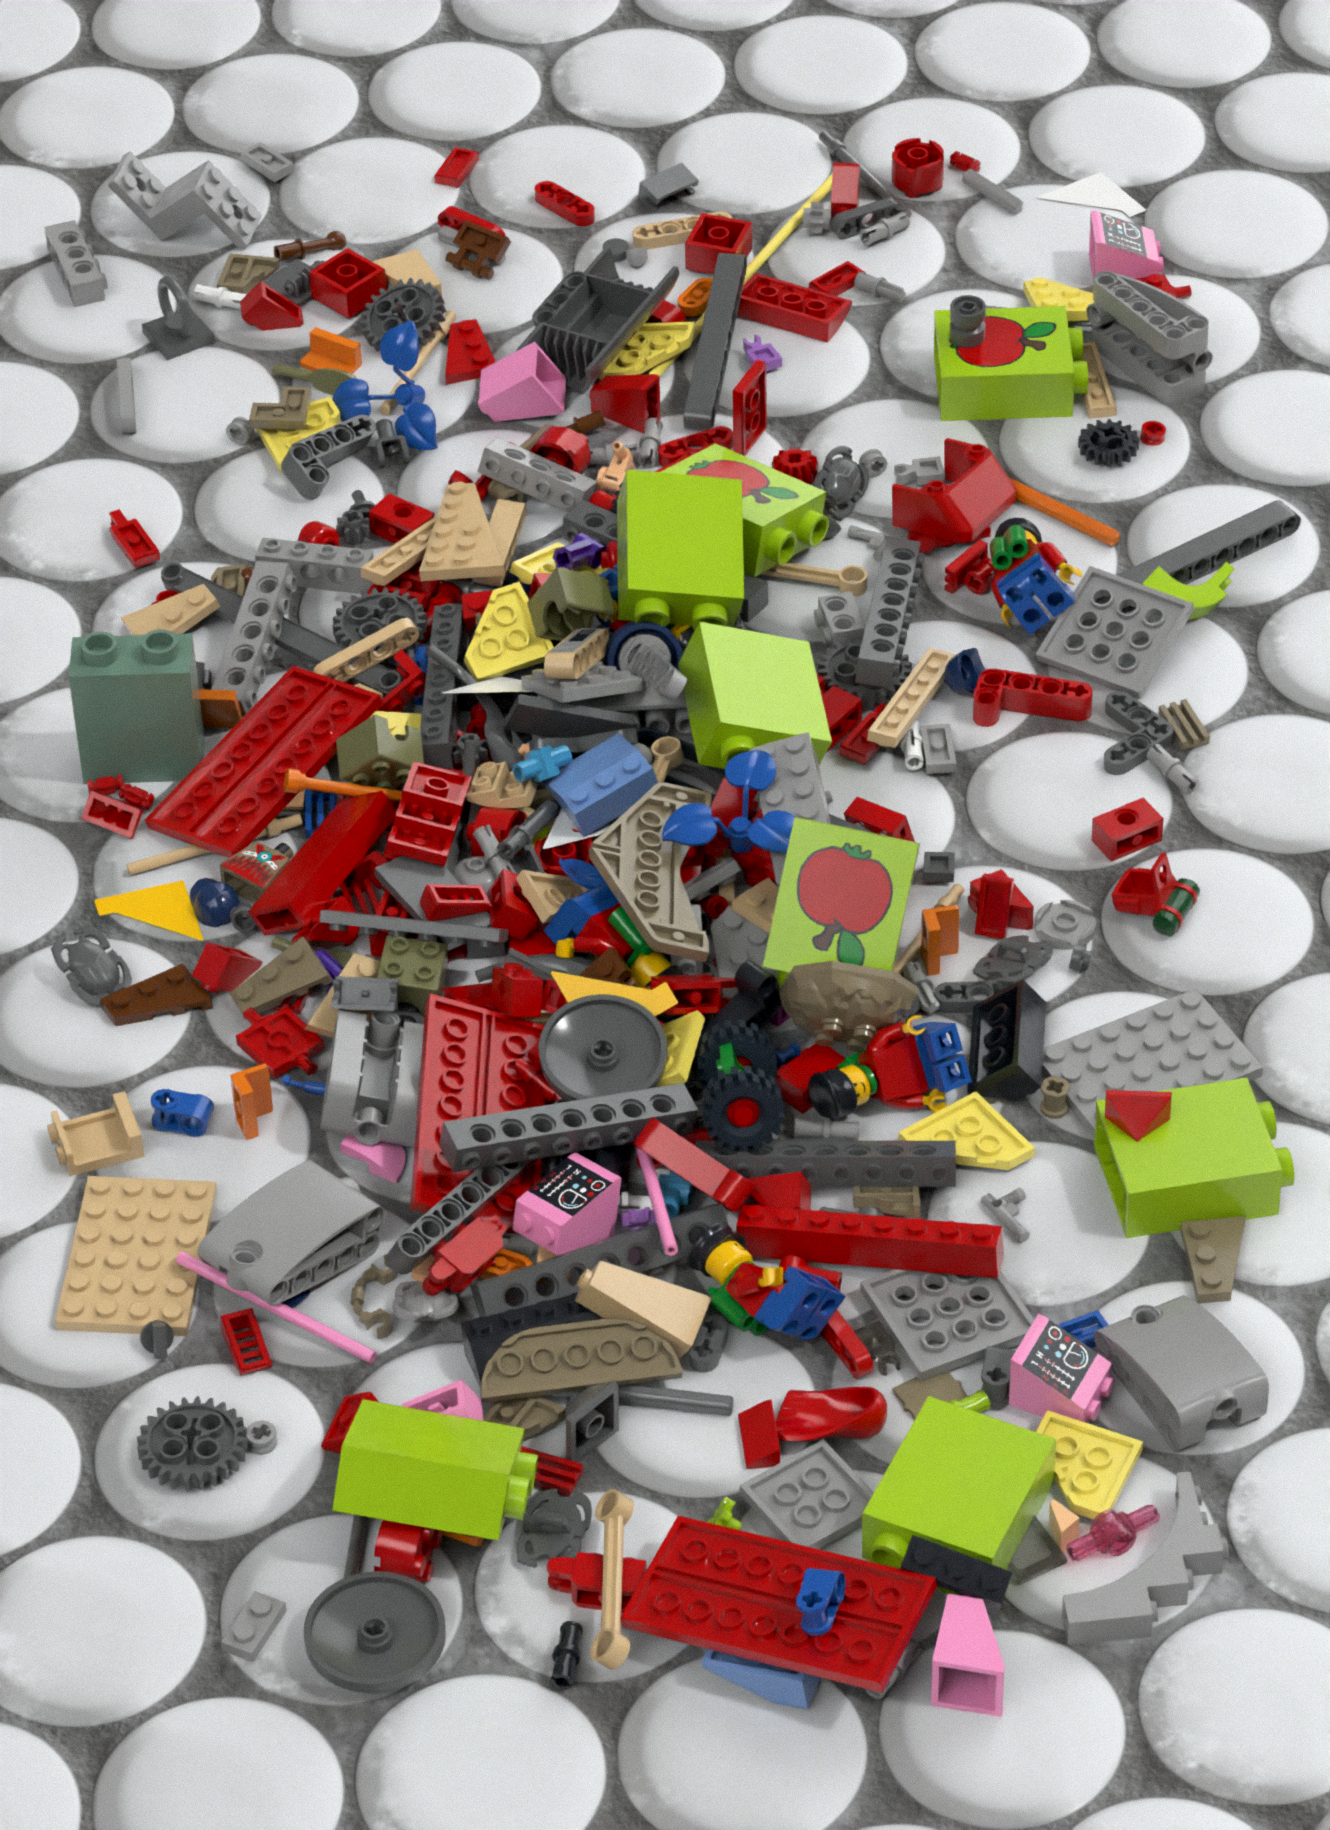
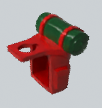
(1156, 895)

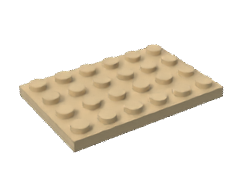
(127, 1251)

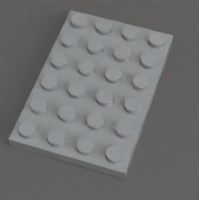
(1149, 1050)

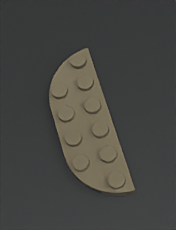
(577, 1357)

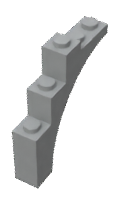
(1131, 1603)

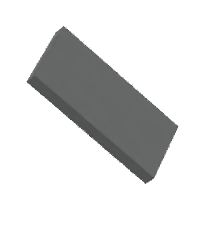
(562, 720)
(406, 882)

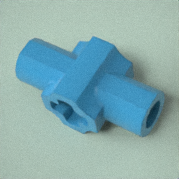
(542, 763)
(675, 1192)

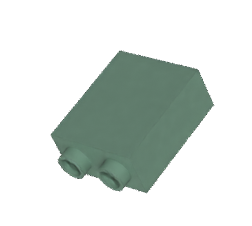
(136, 706)

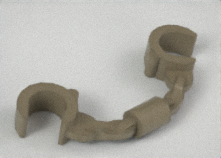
(357, 1300)

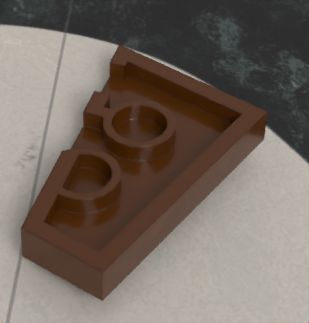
(163, 993)

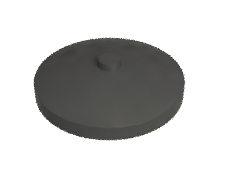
(602, 1048)
(374, 1632)

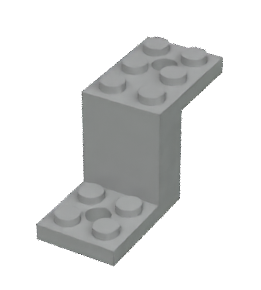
(175, 206)

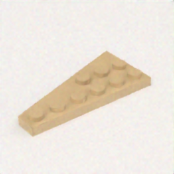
(461, 539)

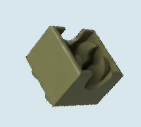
(569, 603)
(374, 757)
(417, 965)

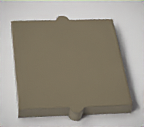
(915, 1392)

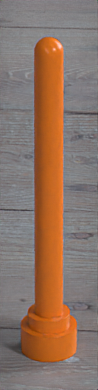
(297, 781)

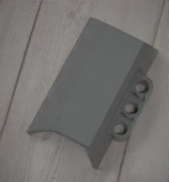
(593, 319)

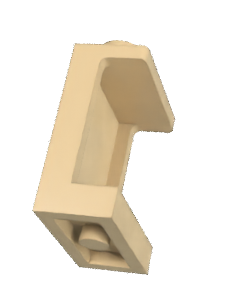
(97, 1138)

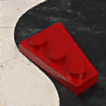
(467, 352)

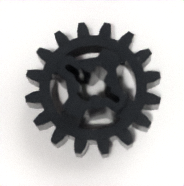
(1108, 442)

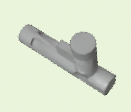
(875, 539)
(1005, 1211)

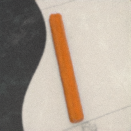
(1066, 514)

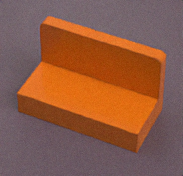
(332, 352)
(939, 936)
(251, 1098)

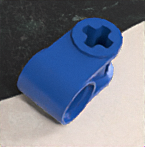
(183, 1113)
(820, 1599)

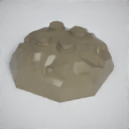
(845, 1001)

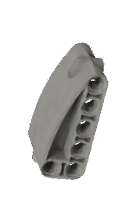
(1150, 336)
(373, 1078)
(294, 1233)
(1184, 1369)

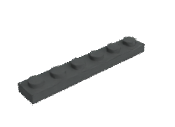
(400, 926)

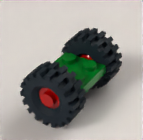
(739, 1087)

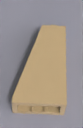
(661, 1306)

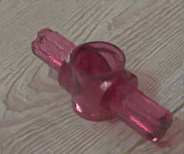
(1112, 1532)

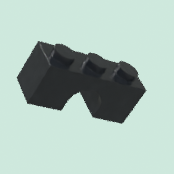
(958, 1572)

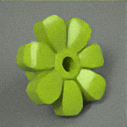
(723, 1515)

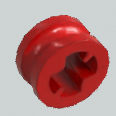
(1152, 433)

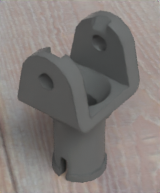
(388, 443)

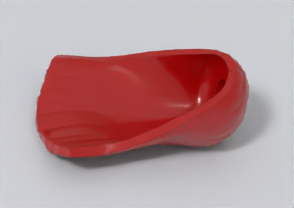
(831, 1413)

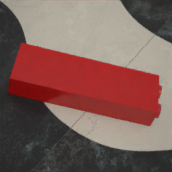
(323, 863)

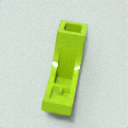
(1204, 596)

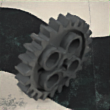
(419, 304)
(375, 612)
(840, 669)
(168, 1439)

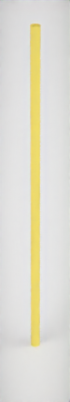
(760, 259)

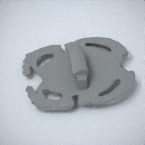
(420, 1306)

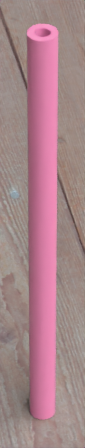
(658, 1203)
(281, 1310)

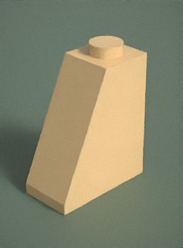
(406, 266)

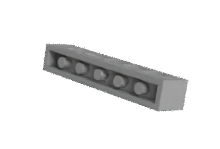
(255, 631)

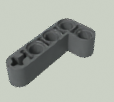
(308, 457)

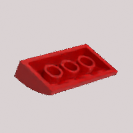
(792, 307)

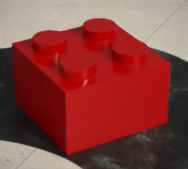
(714, 236)
(347, 282)

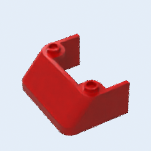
(960, 509)

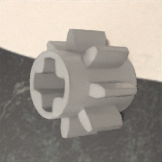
(816, 218)

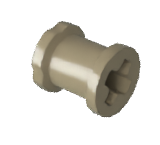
(499, 490)
(1054, 1102)

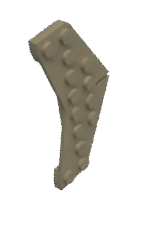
(646, 871)

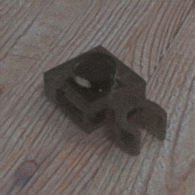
(879, 1345)

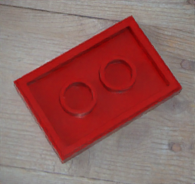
(750, 408)

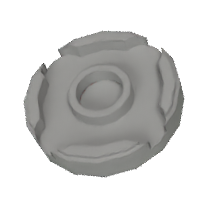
(1065, 924)

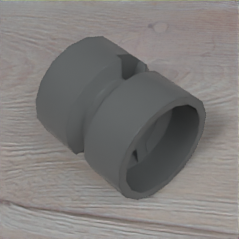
(967, 321)

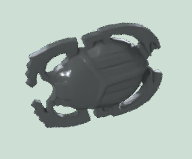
(842, 481)
(1014, 959)
(91, 966)
(553, 1526)

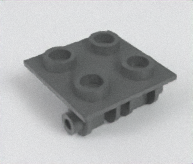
(293, 281)

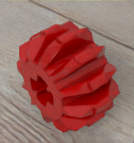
(797, 464)

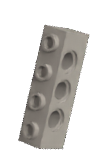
(76, 263)
(535, 475)
(319, 564)

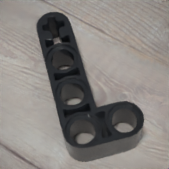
(755, 1002)

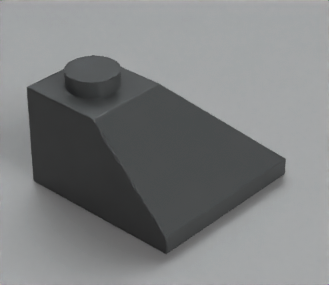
(591, 1419)

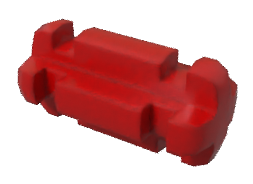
(964, 162)
(105, 785)
(136, 796)

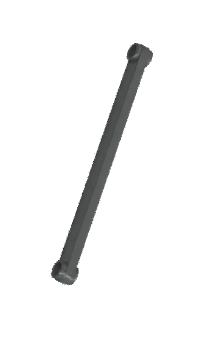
(292, 637)

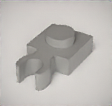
(921, 470)

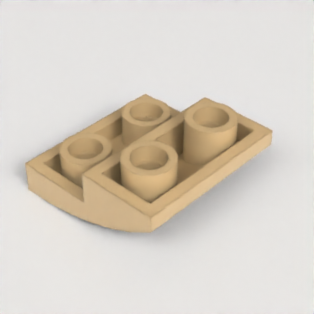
(498, 788)

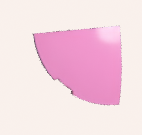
(384, 1158)

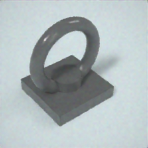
(179, 330)

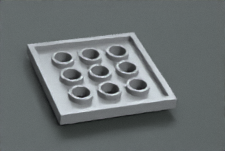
(1108, 616)
(942, 1326)

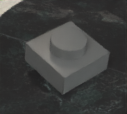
(939, 866)

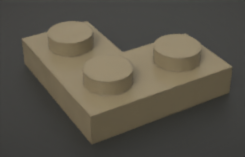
(288, 414)

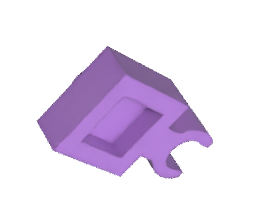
(762, 352)
(637, 1219)

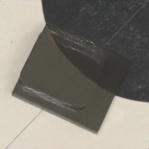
(1035, 1554)

